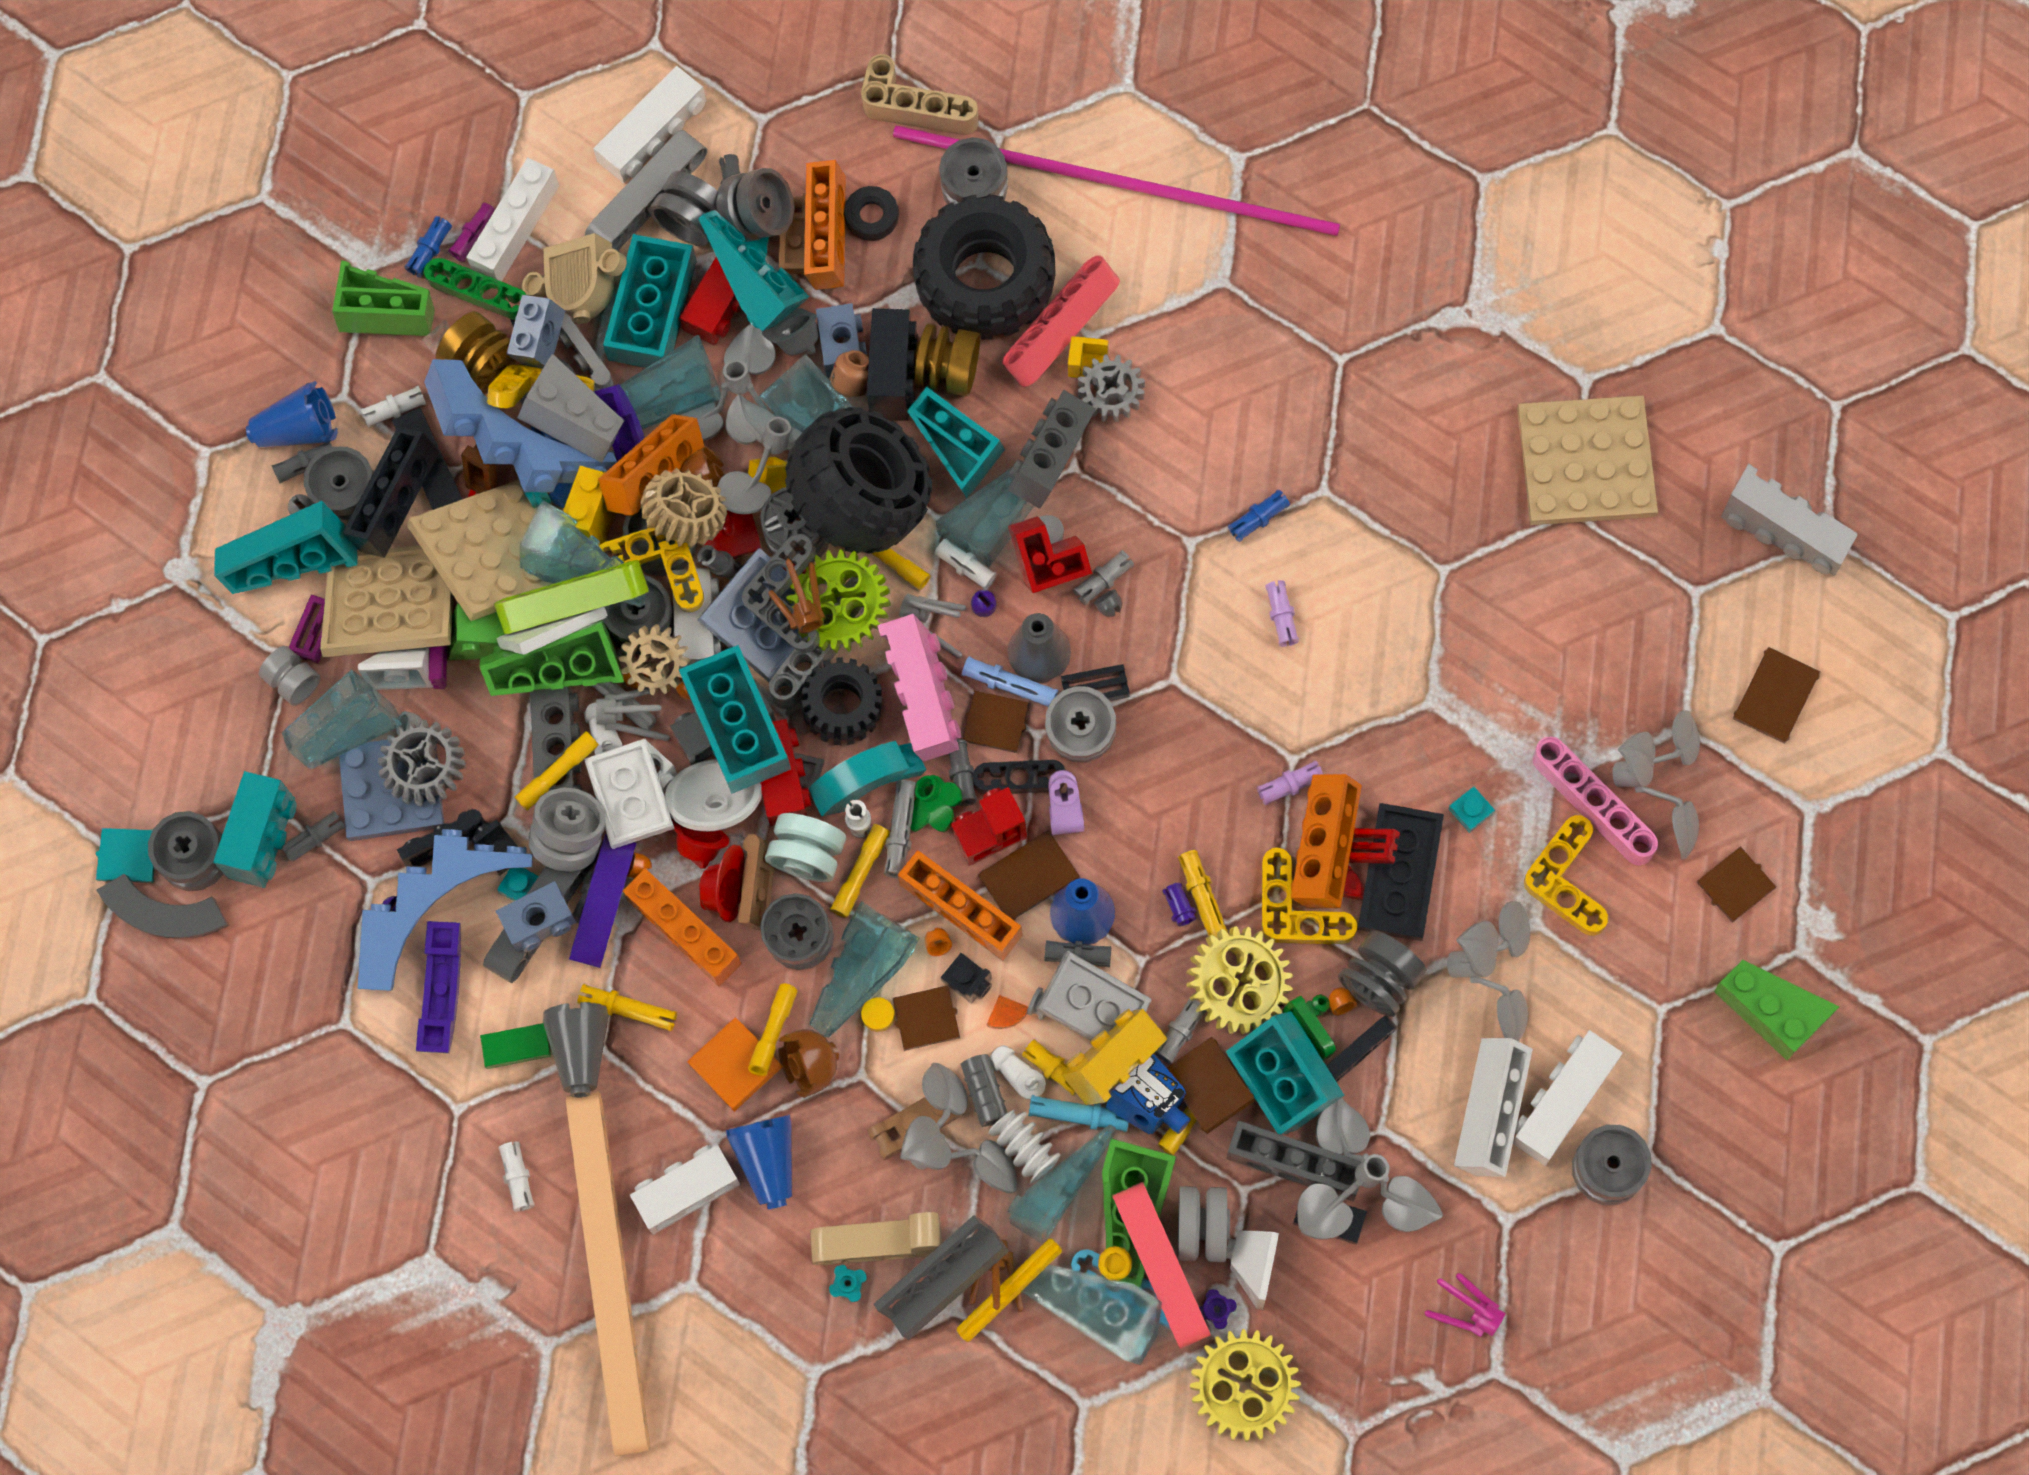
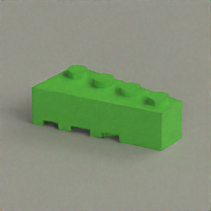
(573, 660)

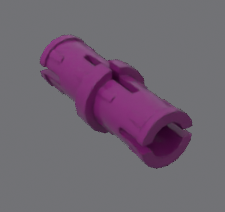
(471, 232)

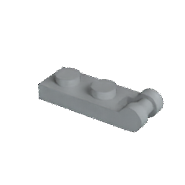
(585, 355)

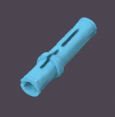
(1076, 1113)

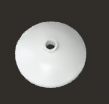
(703, 802)

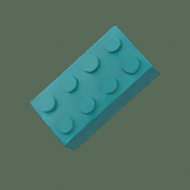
(649, 301)
(735, 719)

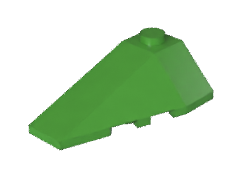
(1123, 1168)

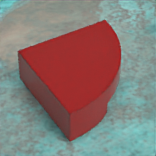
(1353, 886)

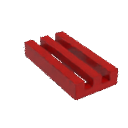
(1388, 847)

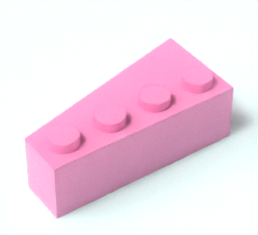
(921, 687)

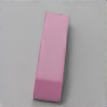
(1591, 785)

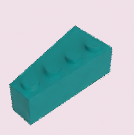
(285, 550)

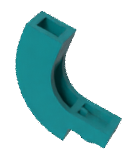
(863, 774)

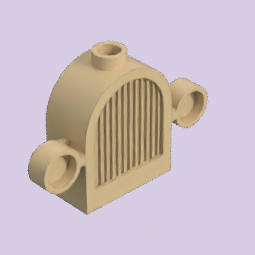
(578, 276)

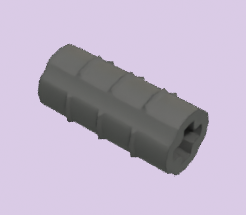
(984, 1089)

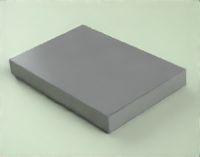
(1087, 997)

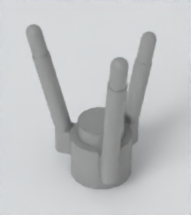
(922, 607)
(610, 711)

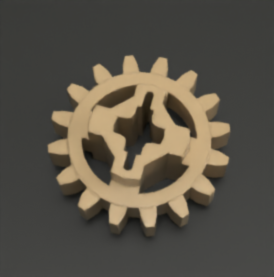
(651, 647)

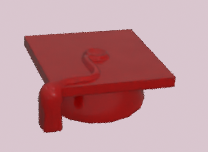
(737, 536)

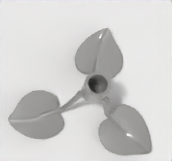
(745, 355)
(745, 425)
(1638, 772)
(1479, 961)
(928, 1147)
(1321, 1210)

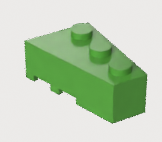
(380, 305)
(473, 638)
(1774, 1007)

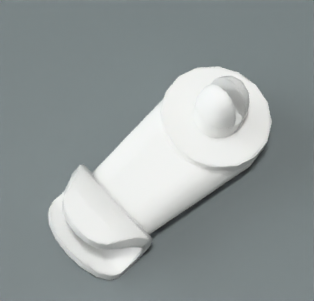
(605, 738)
(1017, 1072)

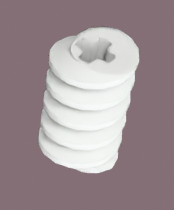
(1024, 1145)

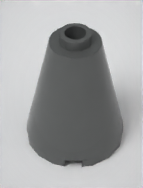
(1039, 649)
(577, 1044)

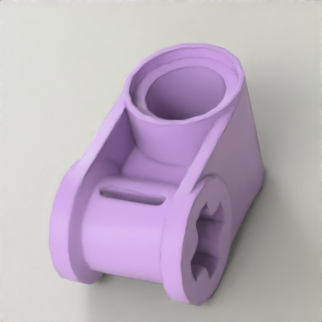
(1065, 808)

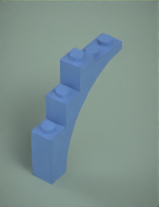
(499, 438)
(452, 864)

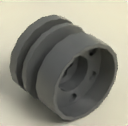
(776, 528)
(782, 920)
(1383, 973)

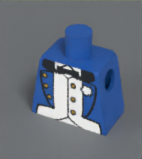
(1150, 1098)

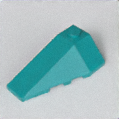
(759, 289)

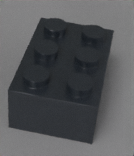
(892, 363)

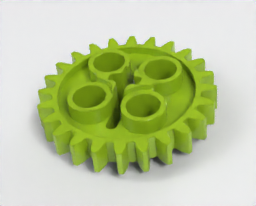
(834, 573)

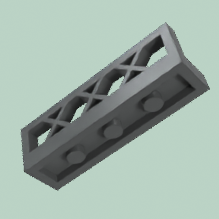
(944, 1278)

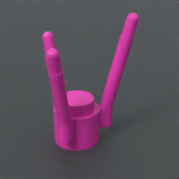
(1485, 1314)

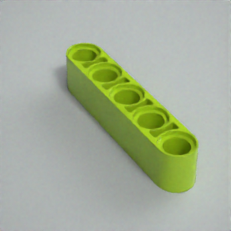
(571, 597)

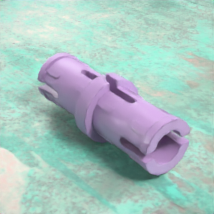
(1282, 613)
(1288, 783)

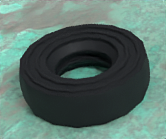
(866, 196)

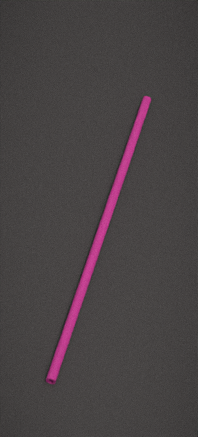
(1134, 184)

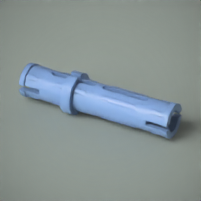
(975, 669)

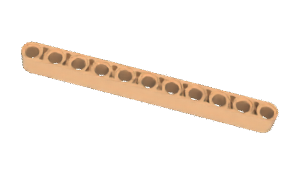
(608, 1275)

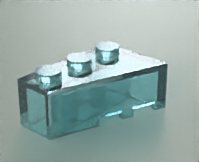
(673, 384)
(983, 520)
(340, 721)

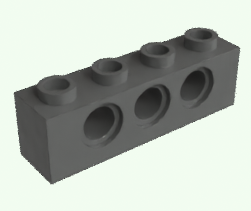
(1051, 448)
(544, 735)
(1291, 1159)

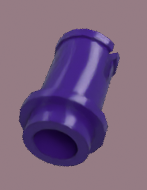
(1182, 911)

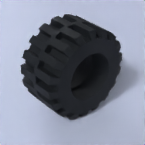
(841, 676)

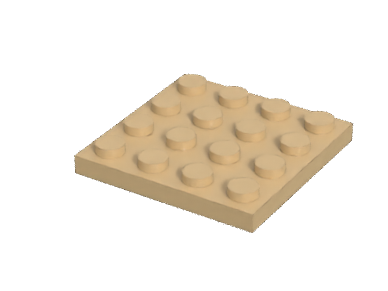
(1587, 460)
(478, 546)
(386, 605)

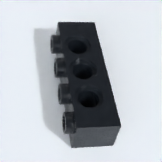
(391, 492)

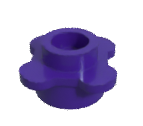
(1226, 1307)

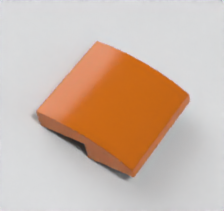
(725, 1064)

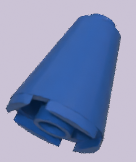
(295, 420)
(1082, 912)
(766, 1158)

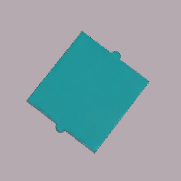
(124, 853)

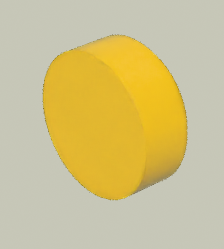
(877, 1014)
(1115, 1263)

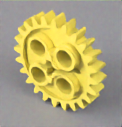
(1213, 966)
(1230, 1413)

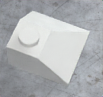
(397, 669)
(1252, 1262)

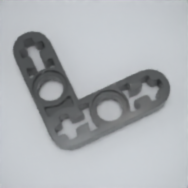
(767, 609)

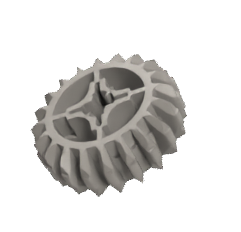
(428, 739)

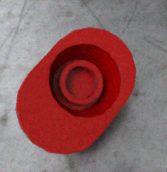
(699, 845)
(722, 884)

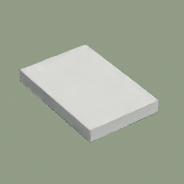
(541, 635)
(629, 793)

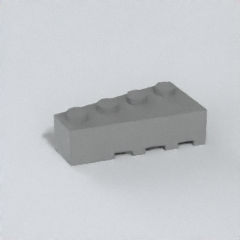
(1787, 523)

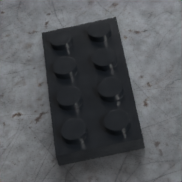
(1400, 892)

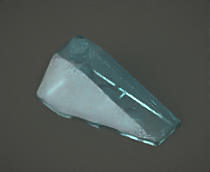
(1050, 1197)

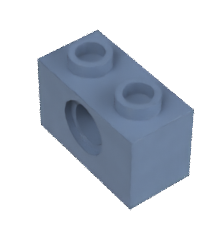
(837, 323)
(535, 331)
(517, 915)

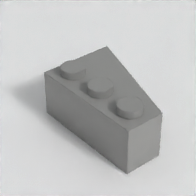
(570, 411)

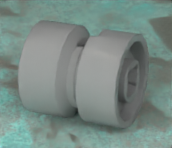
(294, 679)

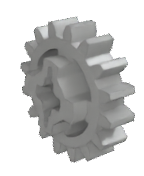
(1105, 376)

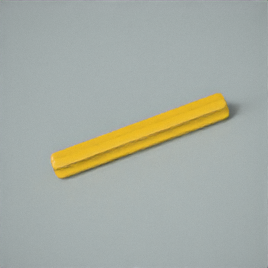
(1009, 1289)

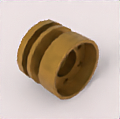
(478, 346)
(945, 359)

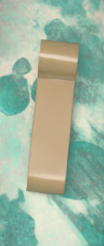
(921, 100)
(876, 1240)

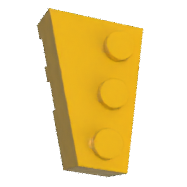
(1113, 1056)

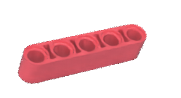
(1060, 321)
(1161, 1265)

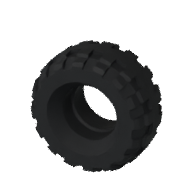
(975, 228)
(858, 480)

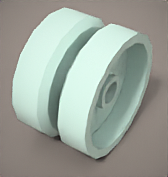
(805, 847)

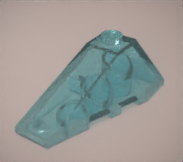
(803, 395)
(559, 551)
(870, 958)
(1104, 1309)

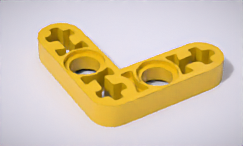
(515, 382)
(669, 554)
(1557, 884)
(1293, 919)

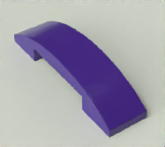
(630, 431)
(601, 903)
(440, 987)

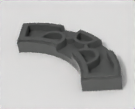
(161, 918)

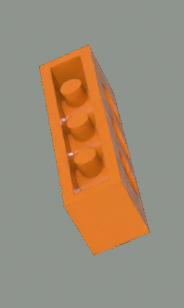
(825, 225)
(659, 451)
(1326, 841)
(960, 905)
(682, 927)

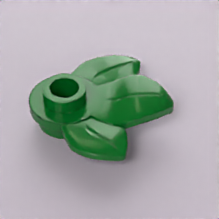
(934, 803)

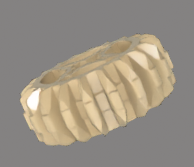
(683, 507)

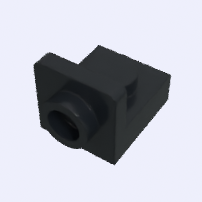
(495, 835)
(967, 978)

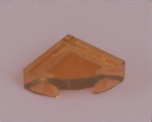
(1006, 1013)

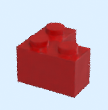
(1045, 563)
(991, 828)

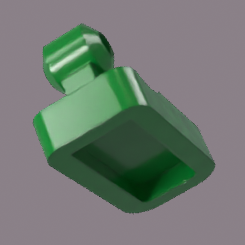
(1306, 1016)

